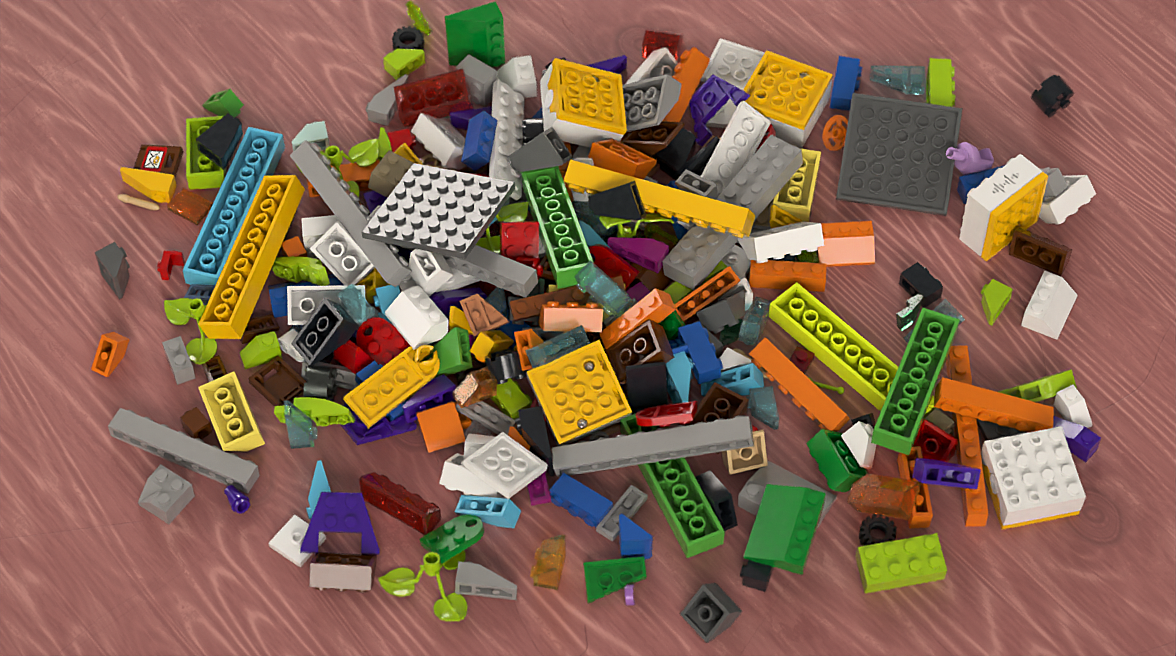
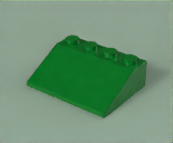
(477, 34)
(785, 527)

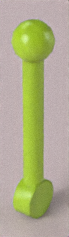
(840, 390)

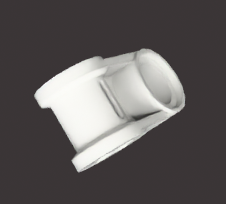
(286, 346)

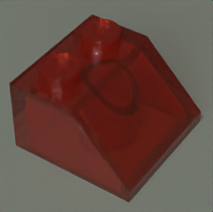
(660, 39)

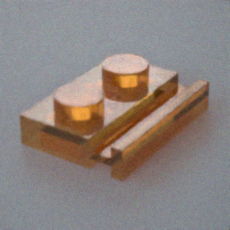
(189, 206)

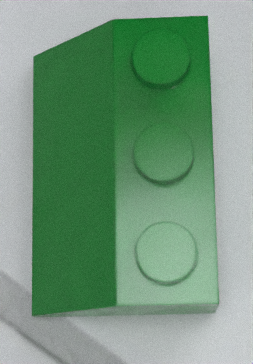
(835, 460)

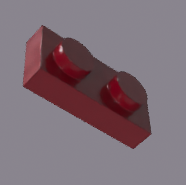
(802, 358)

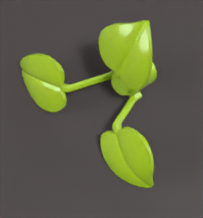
(362, 153)
(510, 213)
(625, 231)
(179, 313)
(401, 583)

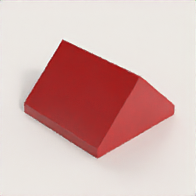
(352, 357)
(935, 442)

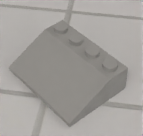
(649, 101)
(753, 491)

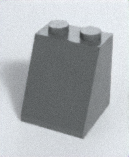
(541, 152)

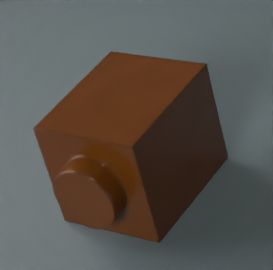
(196, 424)

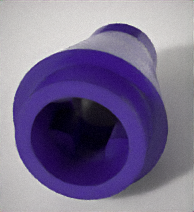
(237, 500)

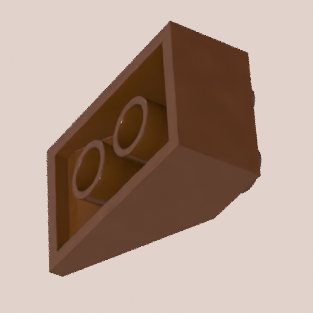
(653, 138)
(641, 346)

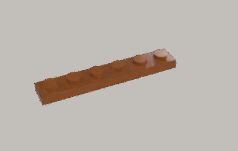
(531, 306)

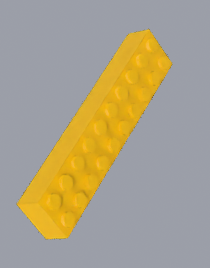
(665, 200)
(251, 257)

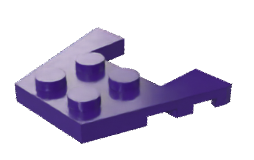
(709, 100)
(382, 429)
(340, 514)

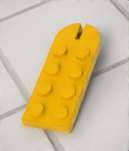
(393, 384)

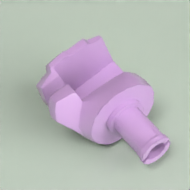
(969, 159)

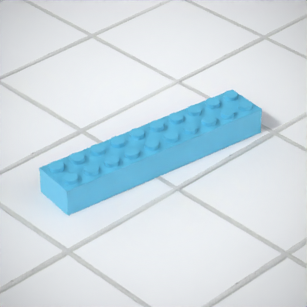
(254, 159)

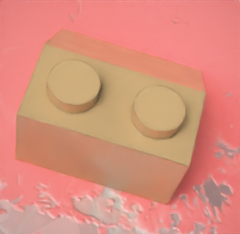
(746, 458)

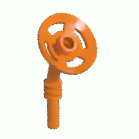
(837, 133)

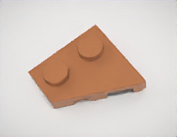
(481, 314)

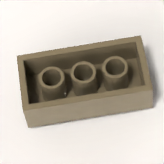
(388, 173)

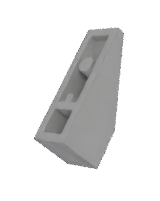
(383, 104)
(480, 581)

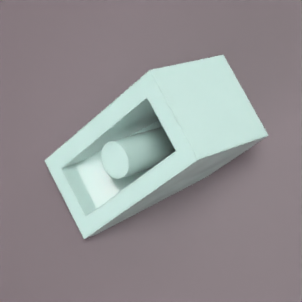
(313, 133)

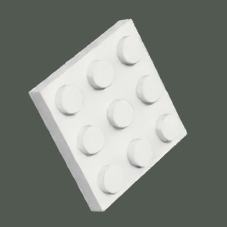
(732, 63)
(505, 465)

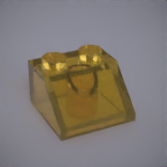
(549, 563)

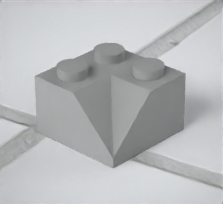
(479, 78)
(165, 494)

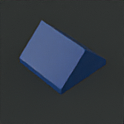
(633, 539)

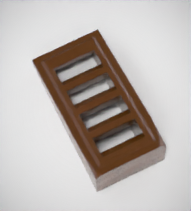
(250, 334)
(216, 371)

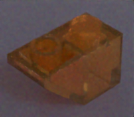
(476, 387)

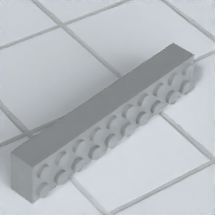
(751, 188)

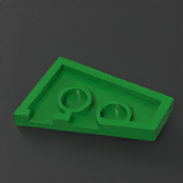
(612, 575)

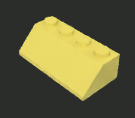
(231, 414)

